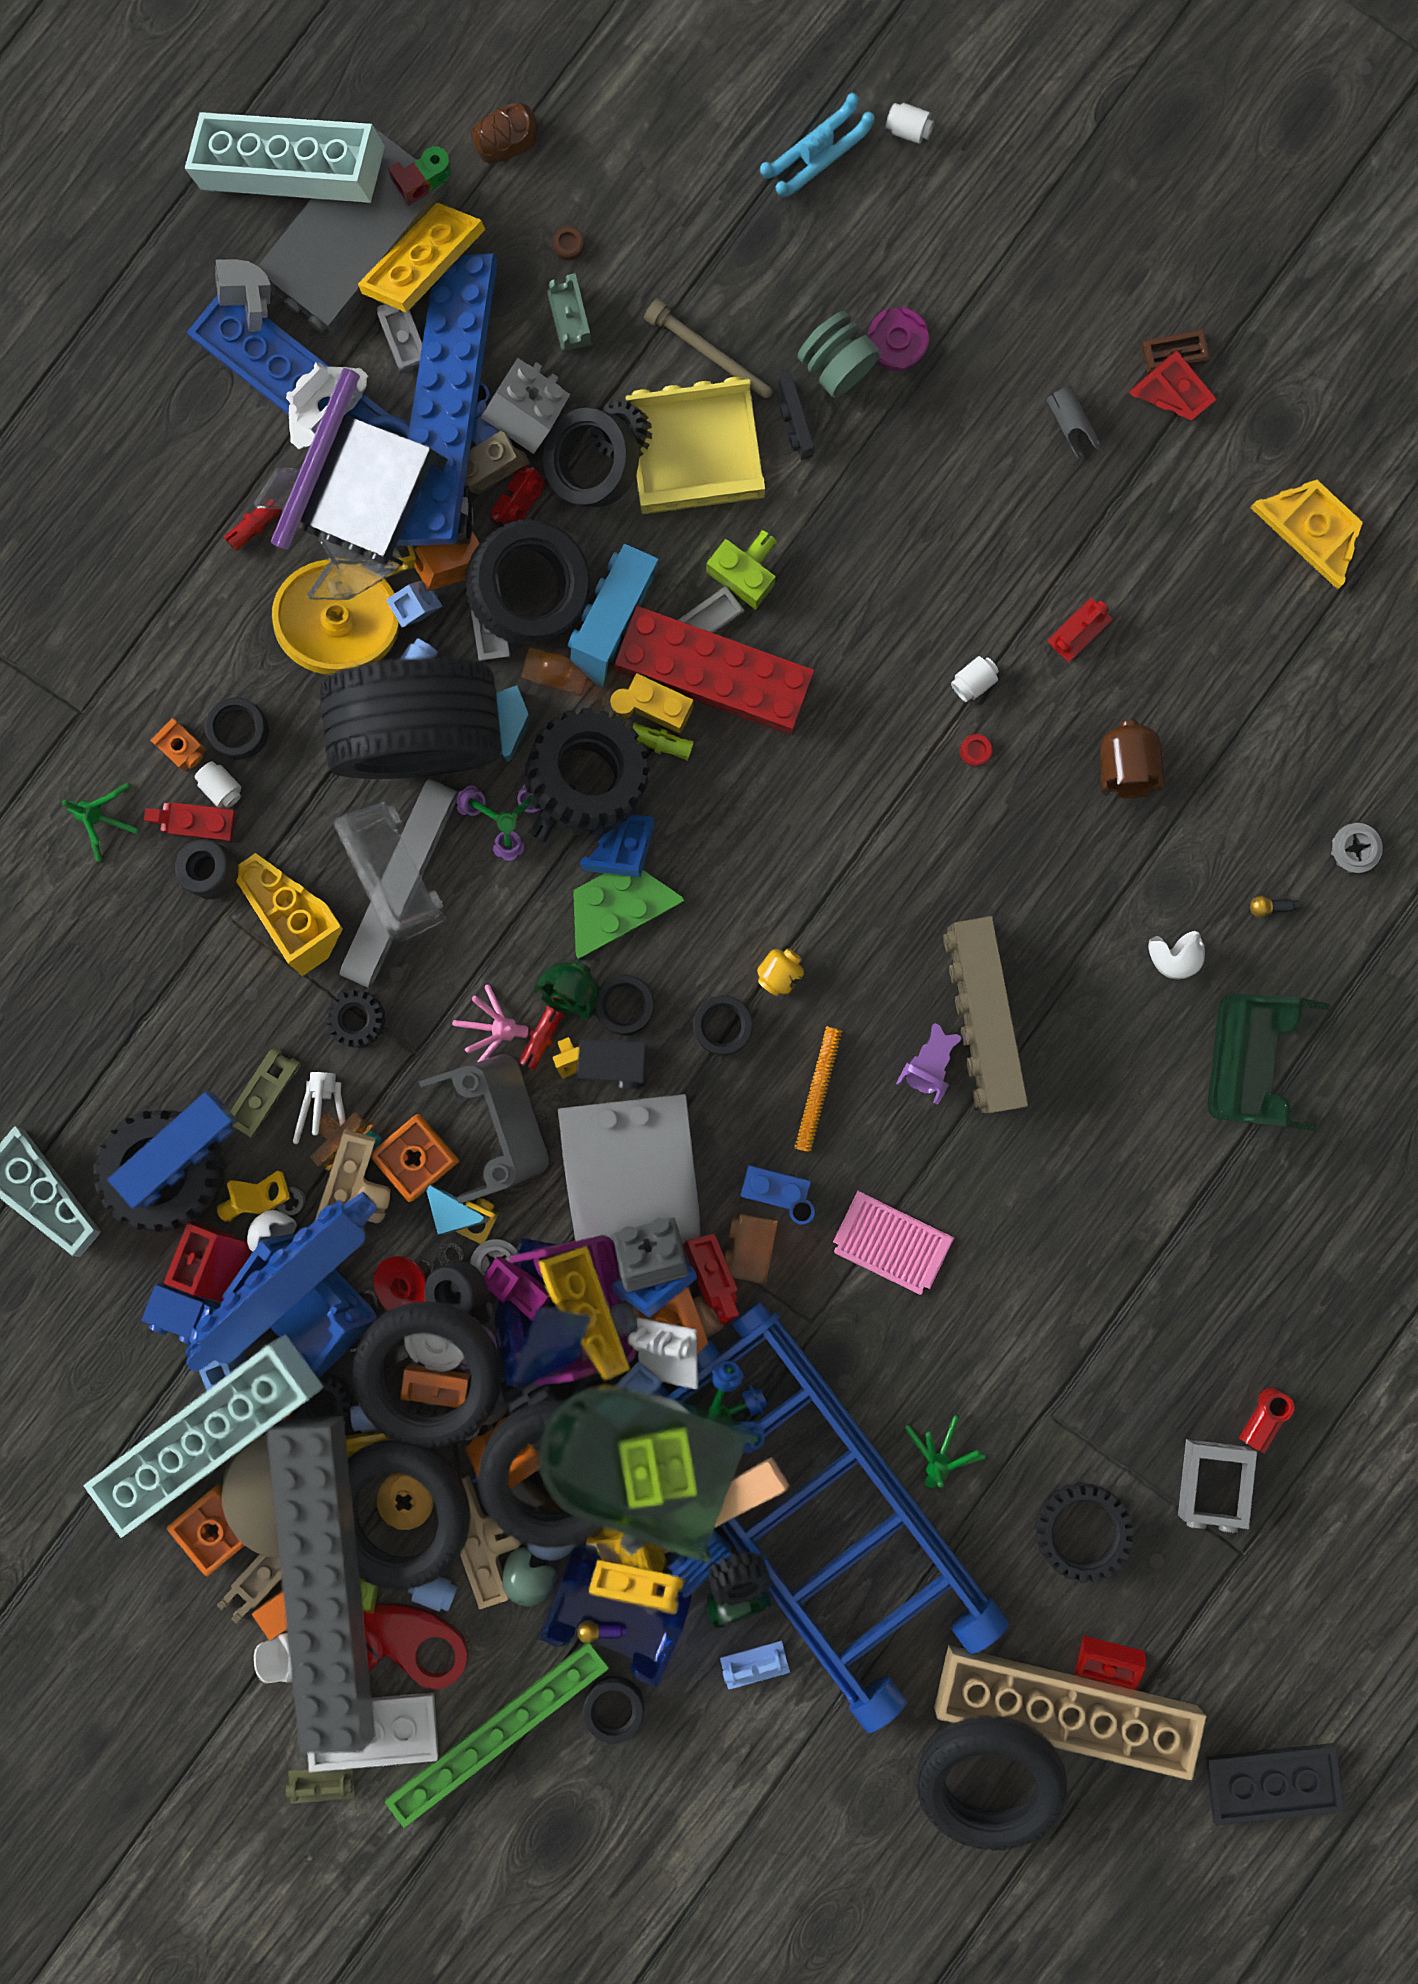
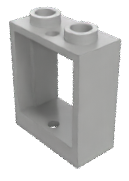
(1218, 1451)

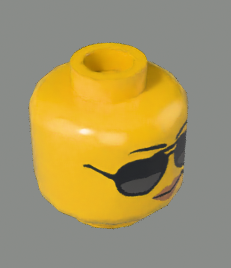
(780, 971)

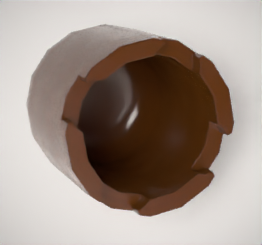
(1131, 761)

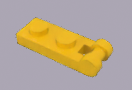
(635, 1586)

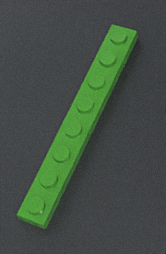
(496, 1734)

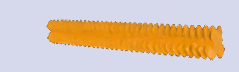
(817, 1090)

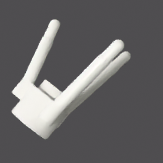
(319, 1087)

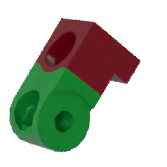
(422, 175)

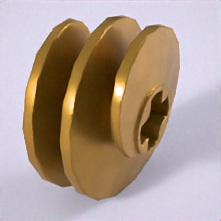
(408, 1515)

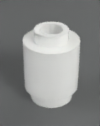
(910, 122)
(975, 678)
(218, 785)

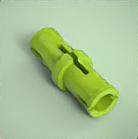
(663, 742)

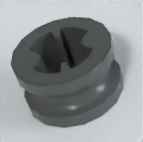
(298, 1194)

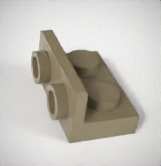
(493, 462)

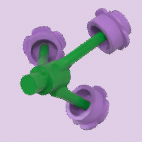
(507, 843)

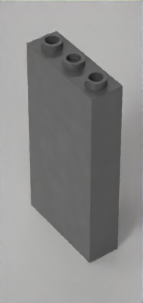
(339, 243)

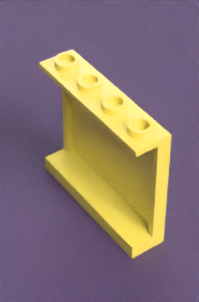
(699, 446)

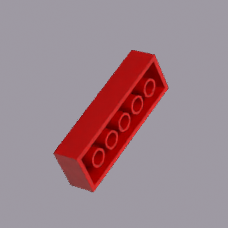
(714, 670)

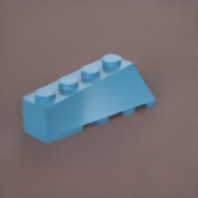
(612, 611)

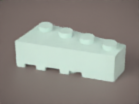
(41, 1196)

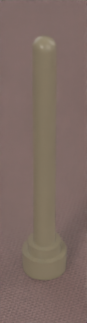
(659, 315)

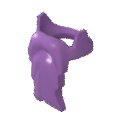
(927, 1069)

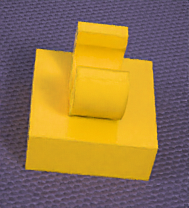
(568, 1059)

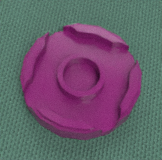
(900, 337)

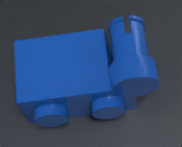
(176, 1312)

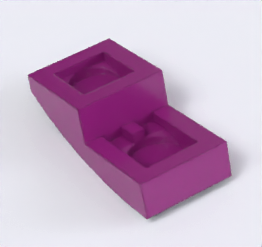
(519, 1287)

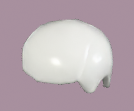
(268, 1226)

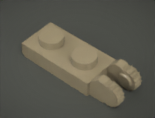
(253, 1584)

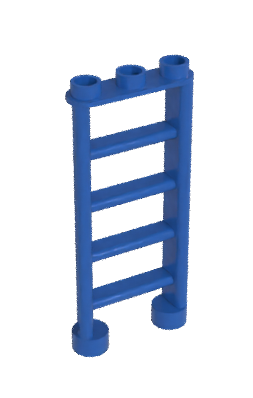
(974, 1628)

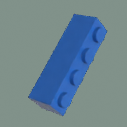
(173, 1150)

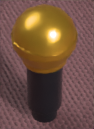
(1262, 906)

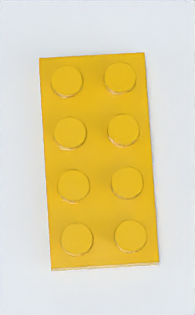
(421, 257)

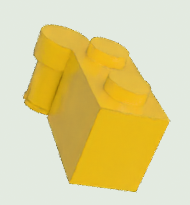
(653, 703)

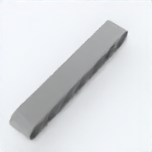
(420, 839)

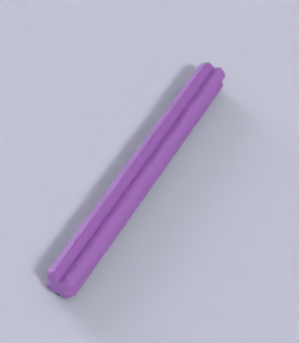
(315, 458)

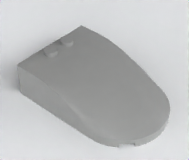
(630, 1166)

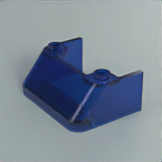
(539, 1346)

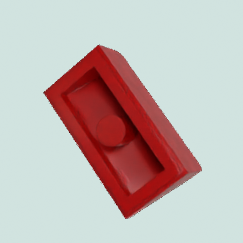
(1110, 1663)

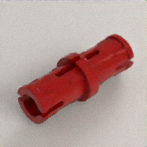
(250, 526)
(541, 1038)

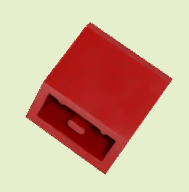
(206, 1261)

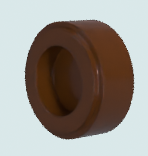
(568, 243)

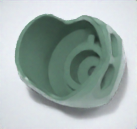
(526, 1584)

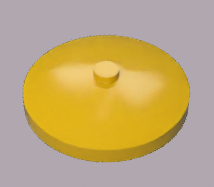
(332, 633)

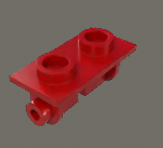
(527, 487)
(1080, 629)

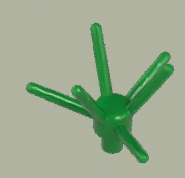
(91, 813)
(939, 1463)

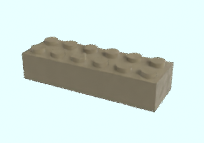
(986, 1015)

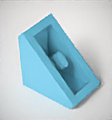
(451, 1215)

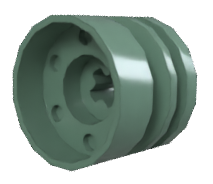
(833, 348)

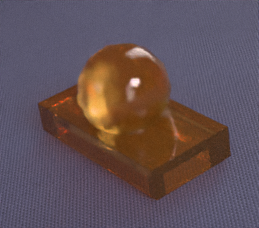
(553, 671)

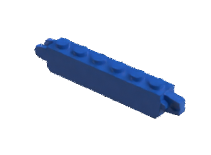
(280, 1283)

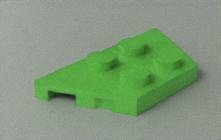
(616, 906)

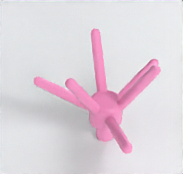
(501, 1029)

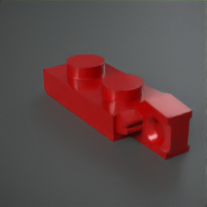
(194, 821)
(713, 1276)

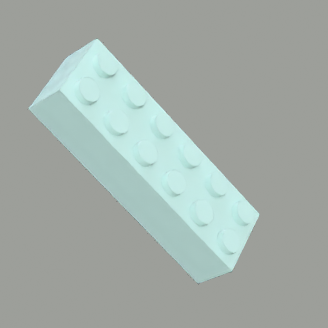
(285, 157)

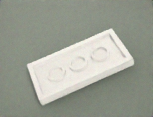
(402, 1736)

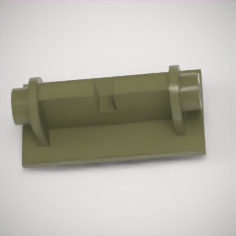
(320, 1785)

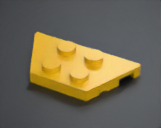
(1314, 526)

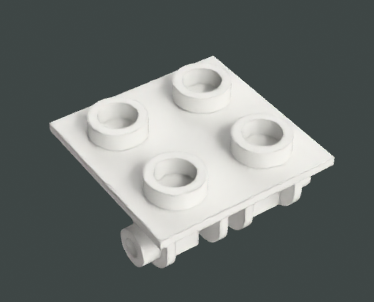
(667, 1351)

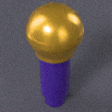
(590, 1631)

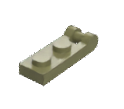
(263, 1092)

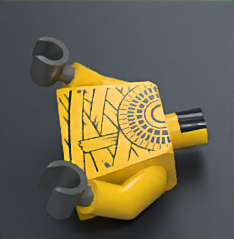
(627, 1551)

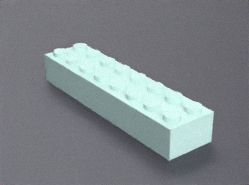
(203, 1435)

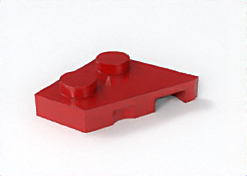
(1175, 388)

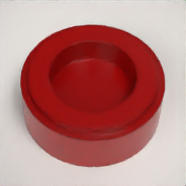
(976, 750)

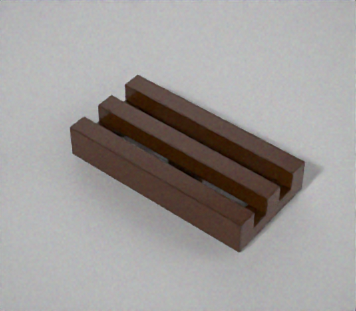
(1199, 335)

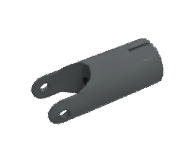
(1072, 419)

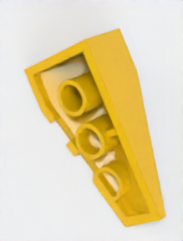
(293, 916)
(577, 1290)

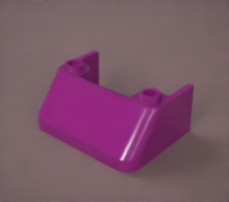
(607, 1269)

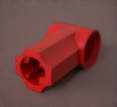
(1264, 1423)

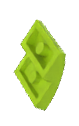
(658, 1467)

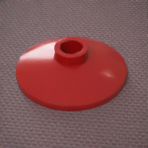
(398, 1282)

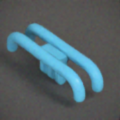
(818, 148)

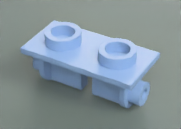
(754, 1665)

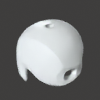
(1182, 960)
(273, 1660)

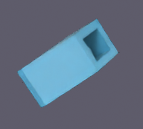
(512, 719)

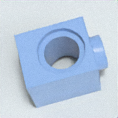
(413, 603)

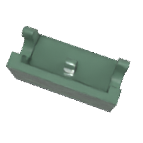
(569, 314)

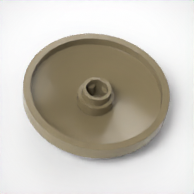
(249, 1498)

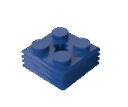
(695, 1571)

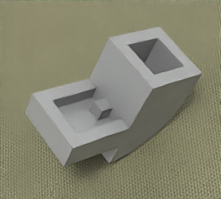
(244, 284)

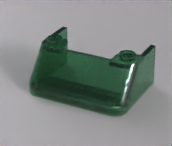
(1246, 1058)

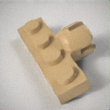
(348, 1172)
(482, 1553)

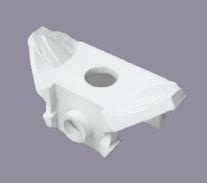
(304, 400)

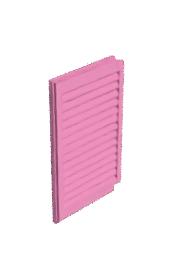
(891, 1243)

